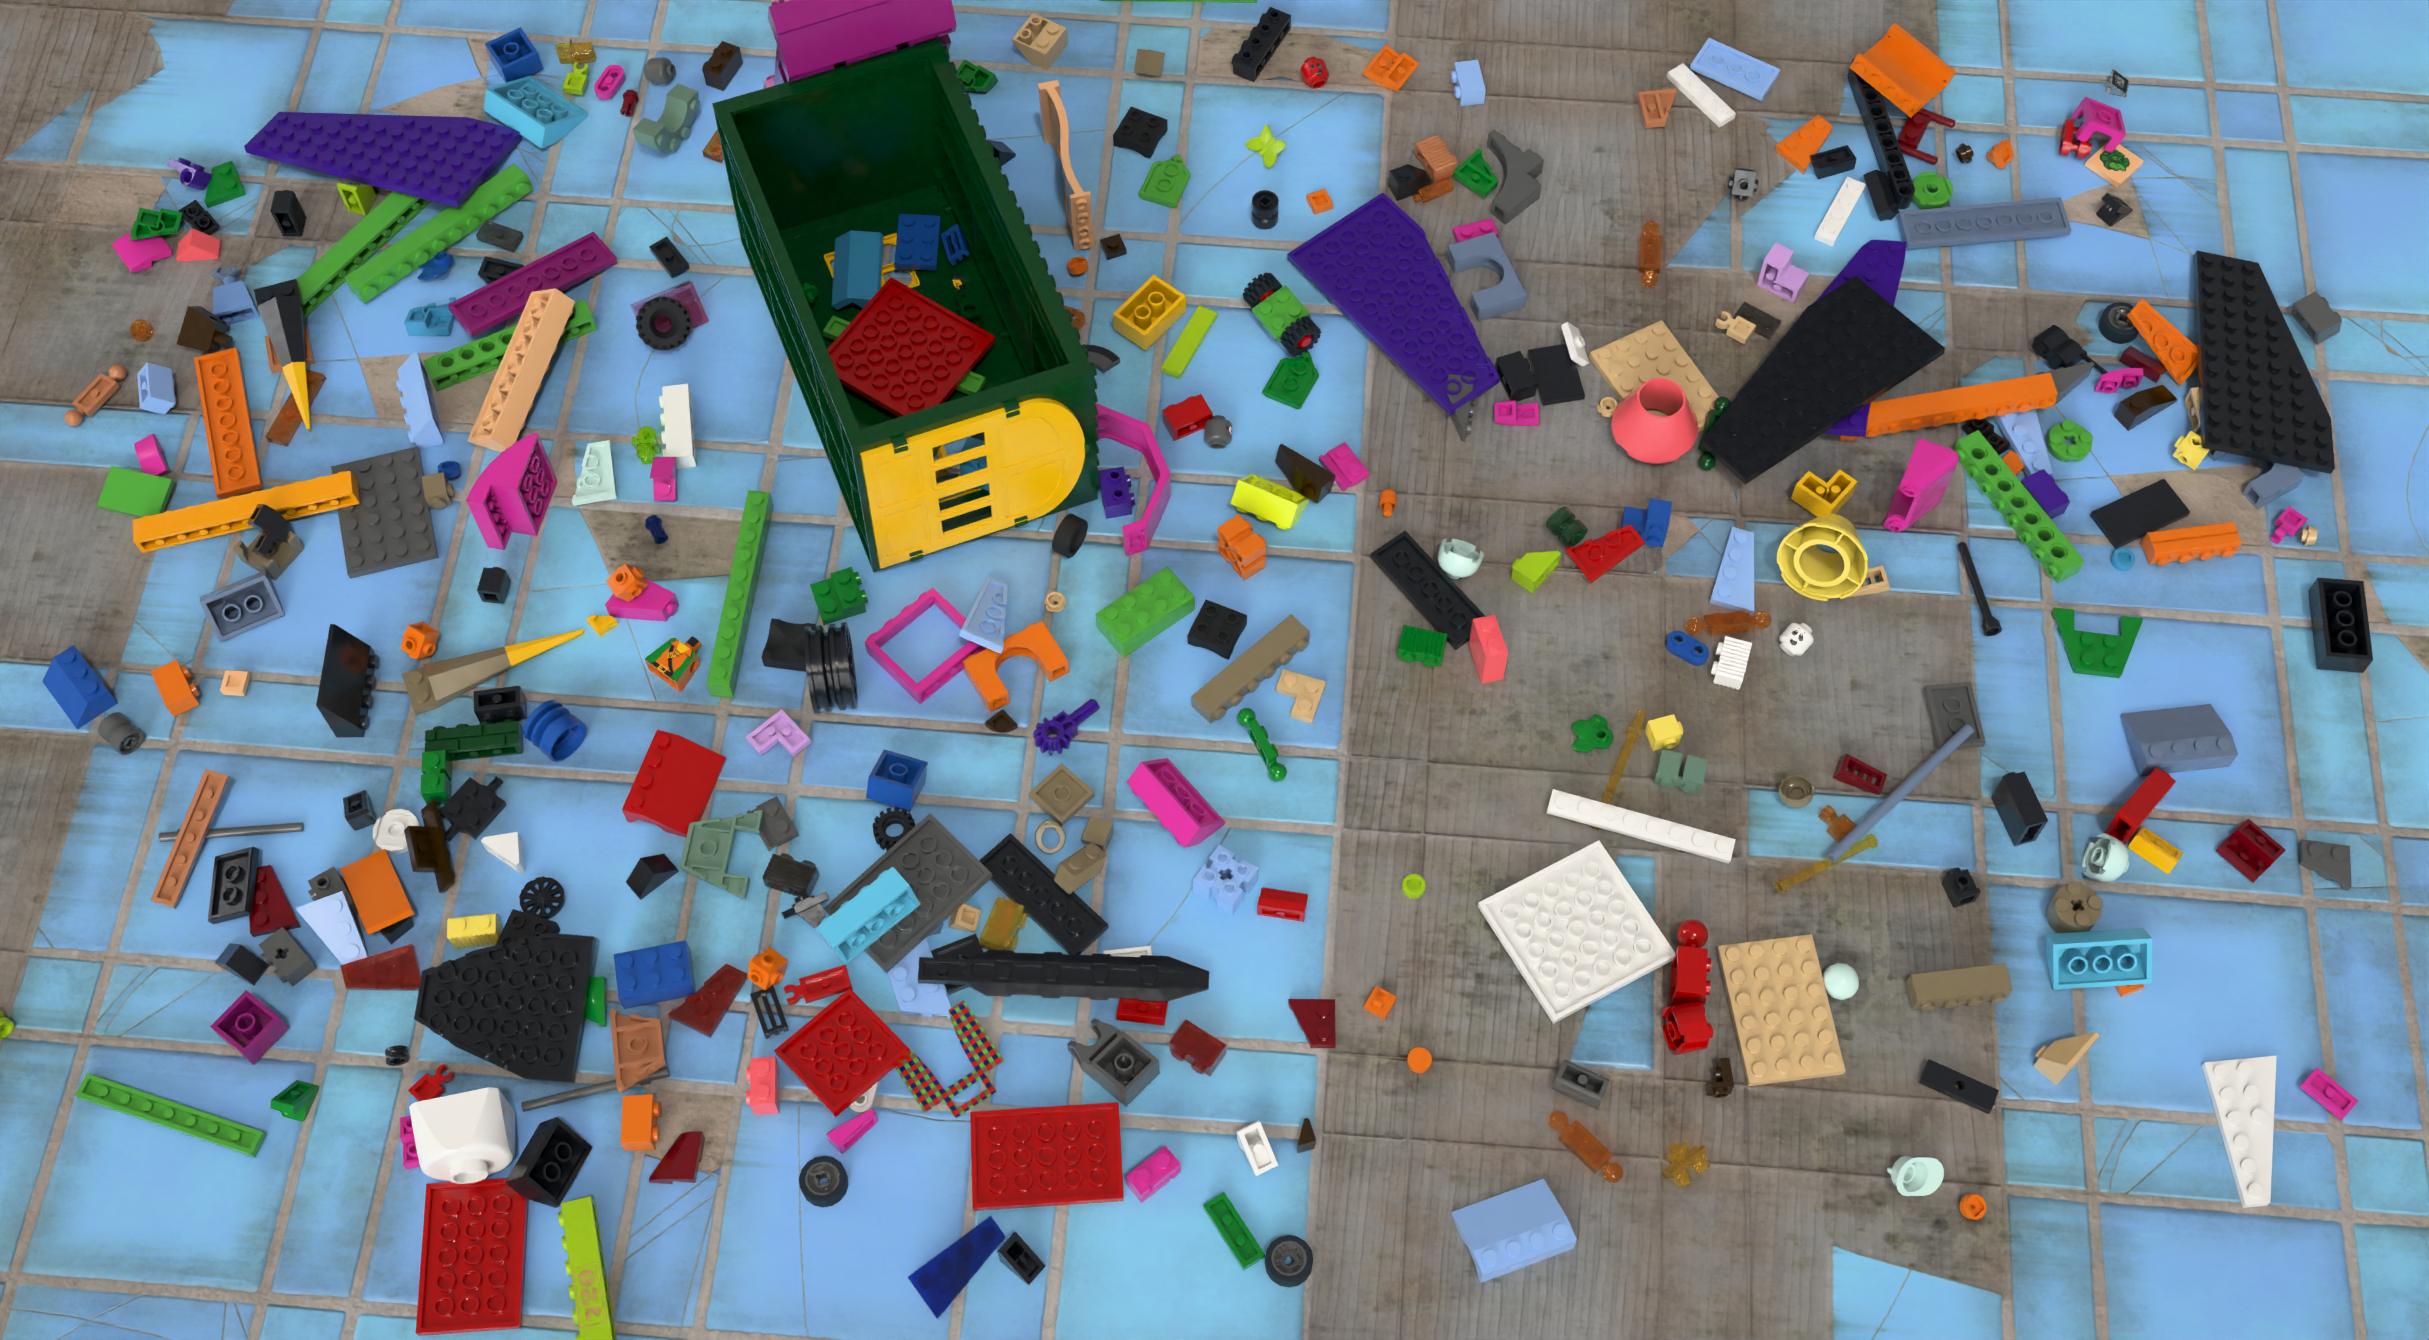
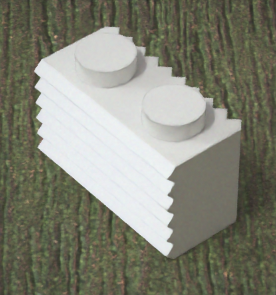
(1732, 662)

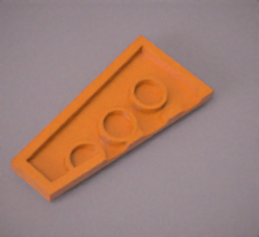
(2166, 341)

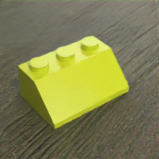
(1269, 501)

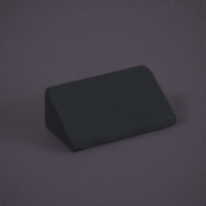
(1833, 162)

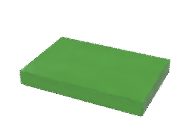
(135, 492)

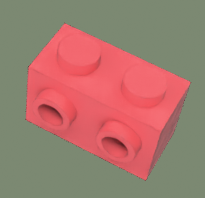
(764, 1085)

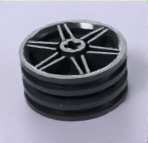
(830, 667)

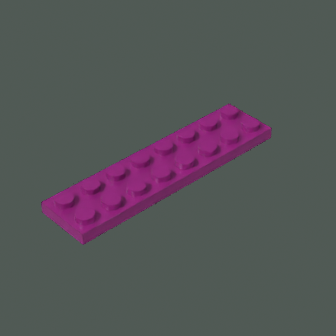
(510, 293)

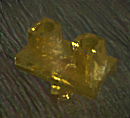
(1694, 1157)

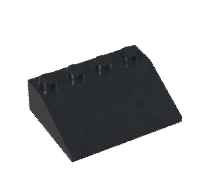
(346, 683)

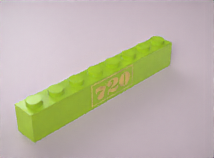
(587, 1270)

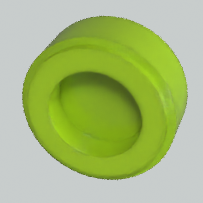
(1413, 886)

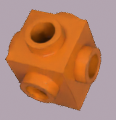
(627, 582)
(419, 640)
(767, 968)

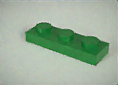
(1233, 1231)

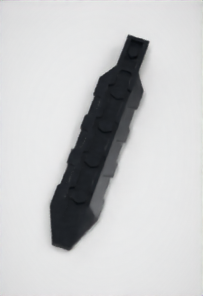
(1059, 975)

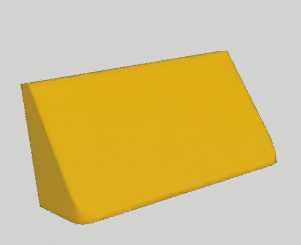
(2155, 850)

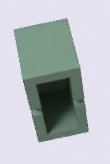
(1692, 774)

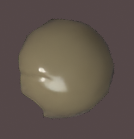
(1796, 791)

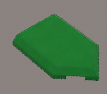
(1292, 381)

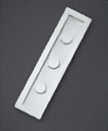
(1701, 95)
(1840, 211)

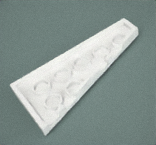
(2244, 1109)

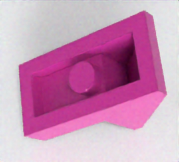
(664, 478)

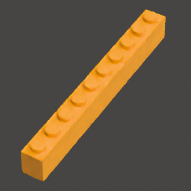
(233, 513)

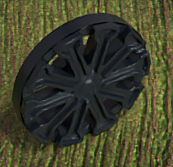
(542, 898)

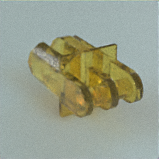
(575, 52)

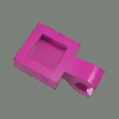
(2288, 522)

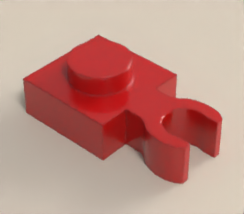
(430, 1087)

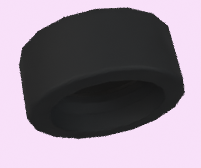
(1069, 535)

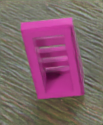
(850, 1132)

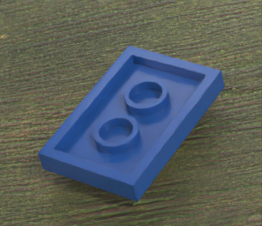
(917, 242)

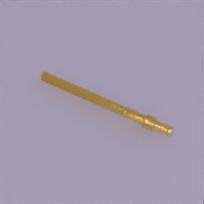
(1633, 732)

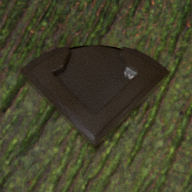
(1001, 722)

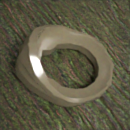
(1040, 830)

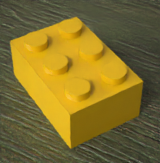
(1149, 312)

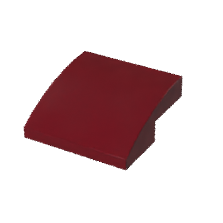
(2250, 850)

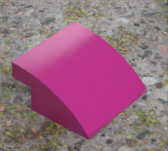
(513, 492)

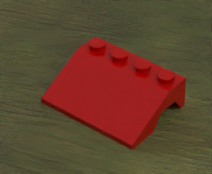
(673, 783)

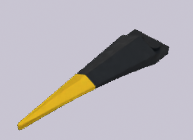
(283, 317)

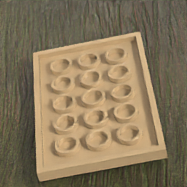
(1652, 355)
(1780, 1010)

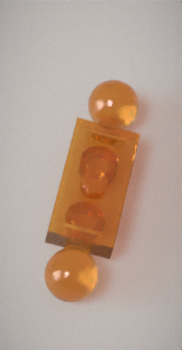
(1650, 254)
(1728, 622)
(1586, 1146)

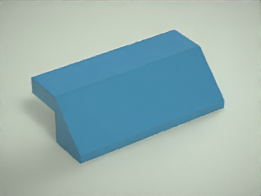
(857, 268)

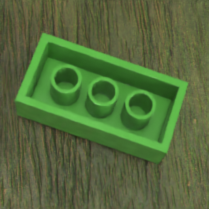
(1145, 611)

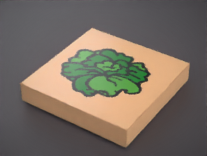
(2114, 166)

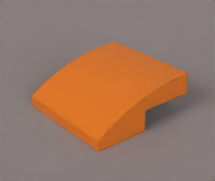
(1390, 68)

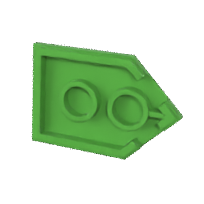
(1165, 182)

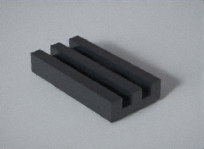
(775, 1029)

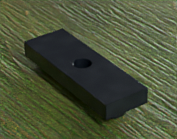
(1972, 1091)

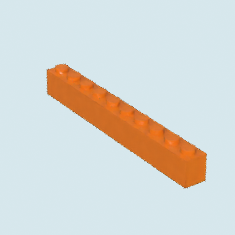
(1959, 405)

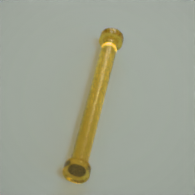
(1783, 885)

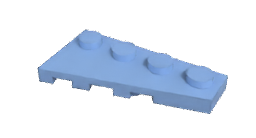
(1736, 574)

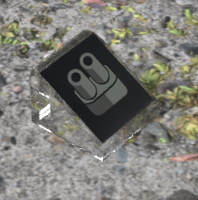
(2117, 84)

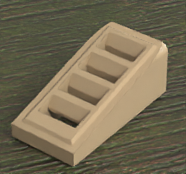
(1874, 587)

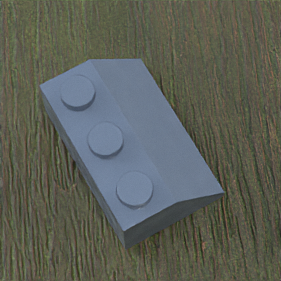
(242, 605)

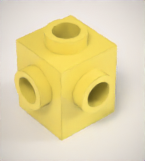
(2190, 450)

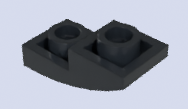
(199, 218)
(1998, 443)

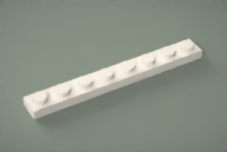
(1641, 826)

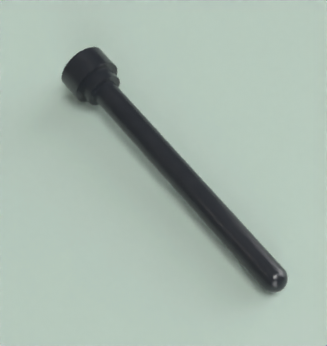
(1990, 625)

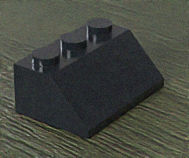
(549, 1163)

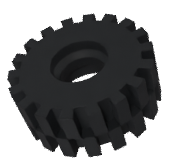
(675, 335)

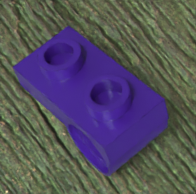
(190, 176)

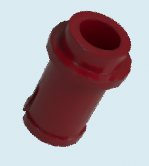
(630, 98)

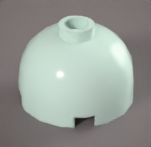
(1459, 558)
(2105, 859)

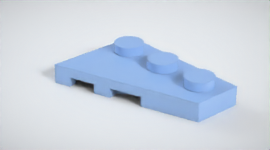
(336, 926)

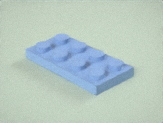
(1735, 69)

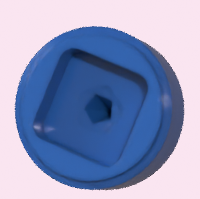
(450, 468)

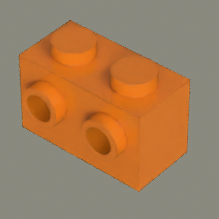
(175, 687)
(639, 1122)

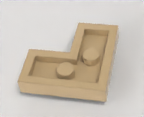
(1307, 692)

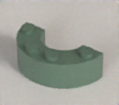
(674, 122)

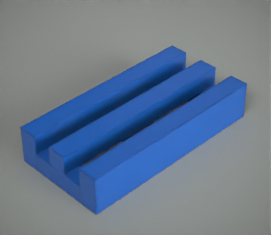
(947, 245)

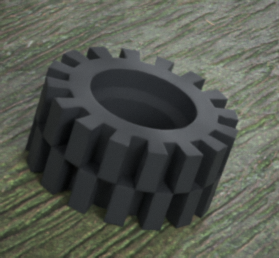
(886, 820)

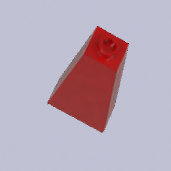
(2140, 805)

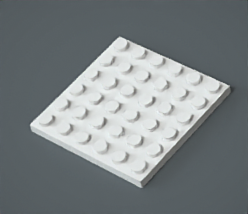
(1576, 931)

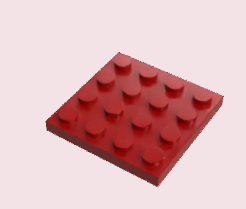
(842, 1052)

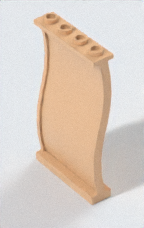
(1056, 131)

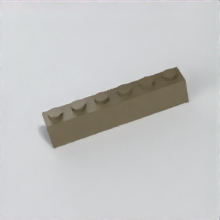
(1251, 669)

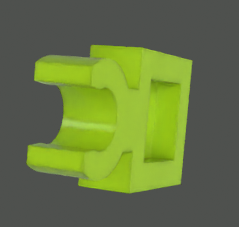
(576, 82)

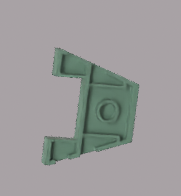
(710, 849)

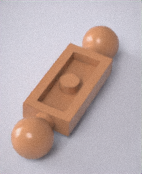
(95, 395)

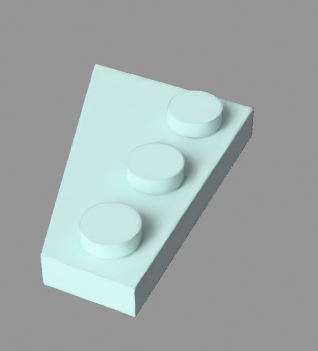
(597, 475)

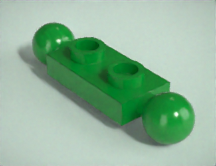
(1259, 736)

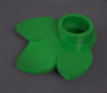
(1589, 733)

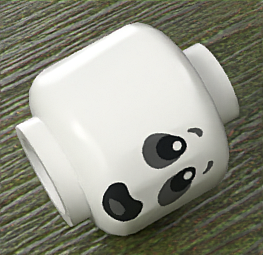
(1796, 639)

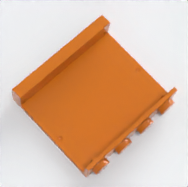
(1903, 70)

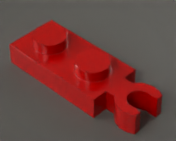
(820, 985)

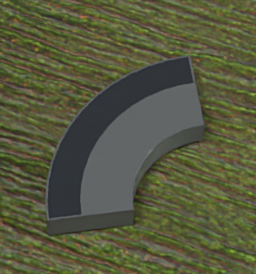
(1102, 357)

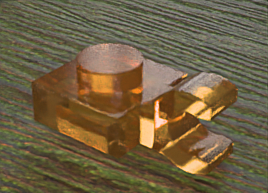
(1839, 826)

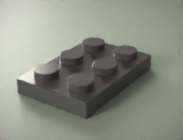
(1952, 708)

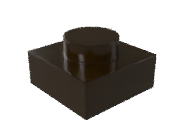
(1113, 246)

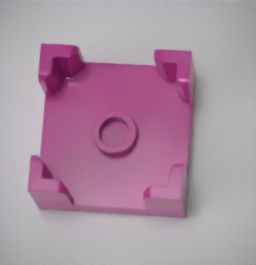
(2102, 119)

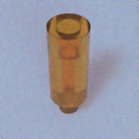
(1434, 190)

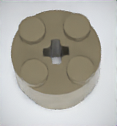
(2074, 909)

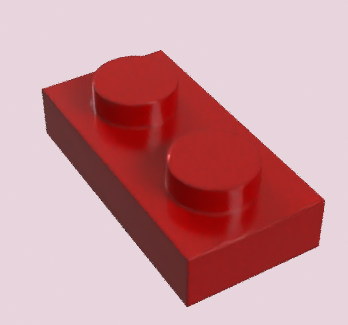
(1142, 1011)

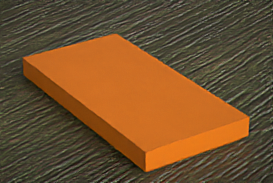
(376, 891)

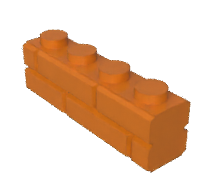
(2191, 543)

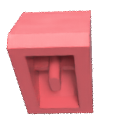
(198, 246)

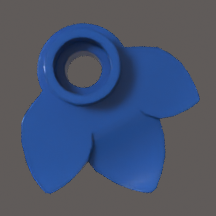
(436, 266)

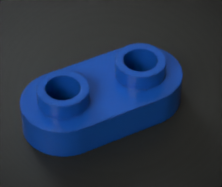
(1686, 648)

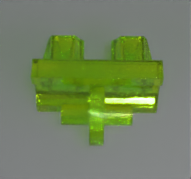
(646, 445)

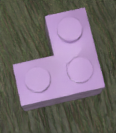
(1780, 276)

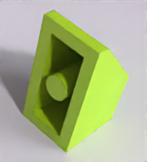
(357, 196)
(1534, 568)

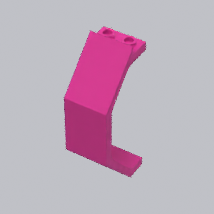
(1141, 438)

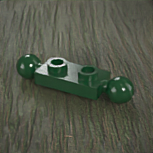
(1707, 460)

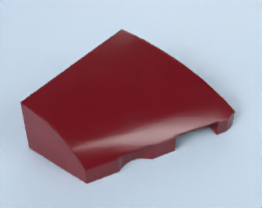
(681, 1160)

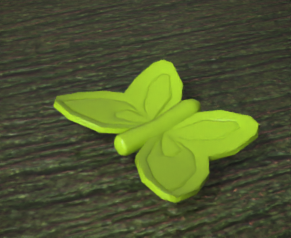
(1267, 146)

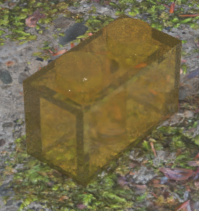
(1003, 926)

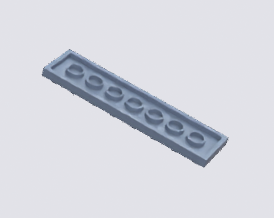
(1984, 223)

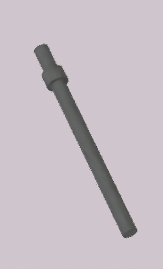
(241, 831)
(587, 1091)

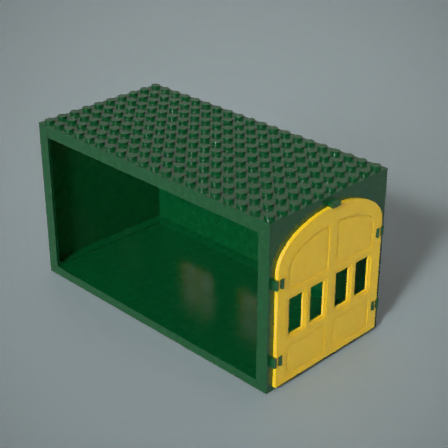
(853, 157)

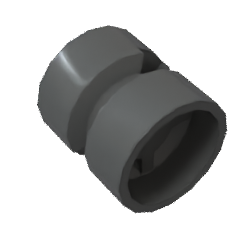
(120, 733)

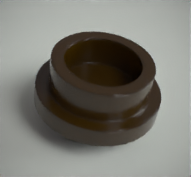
(1964, 153)

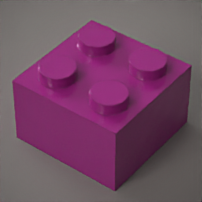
(249, 1027)

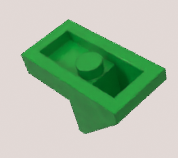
(295, 1100)

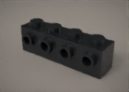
(1261, 44)

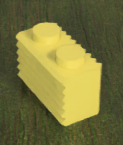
(474, 930)

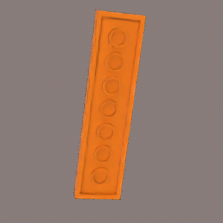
(228, 423)

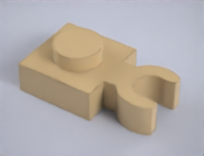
(1737, 328)

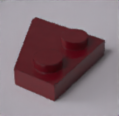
(1316, 1020)

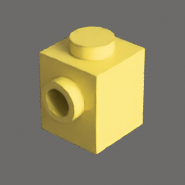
(1664, 732)

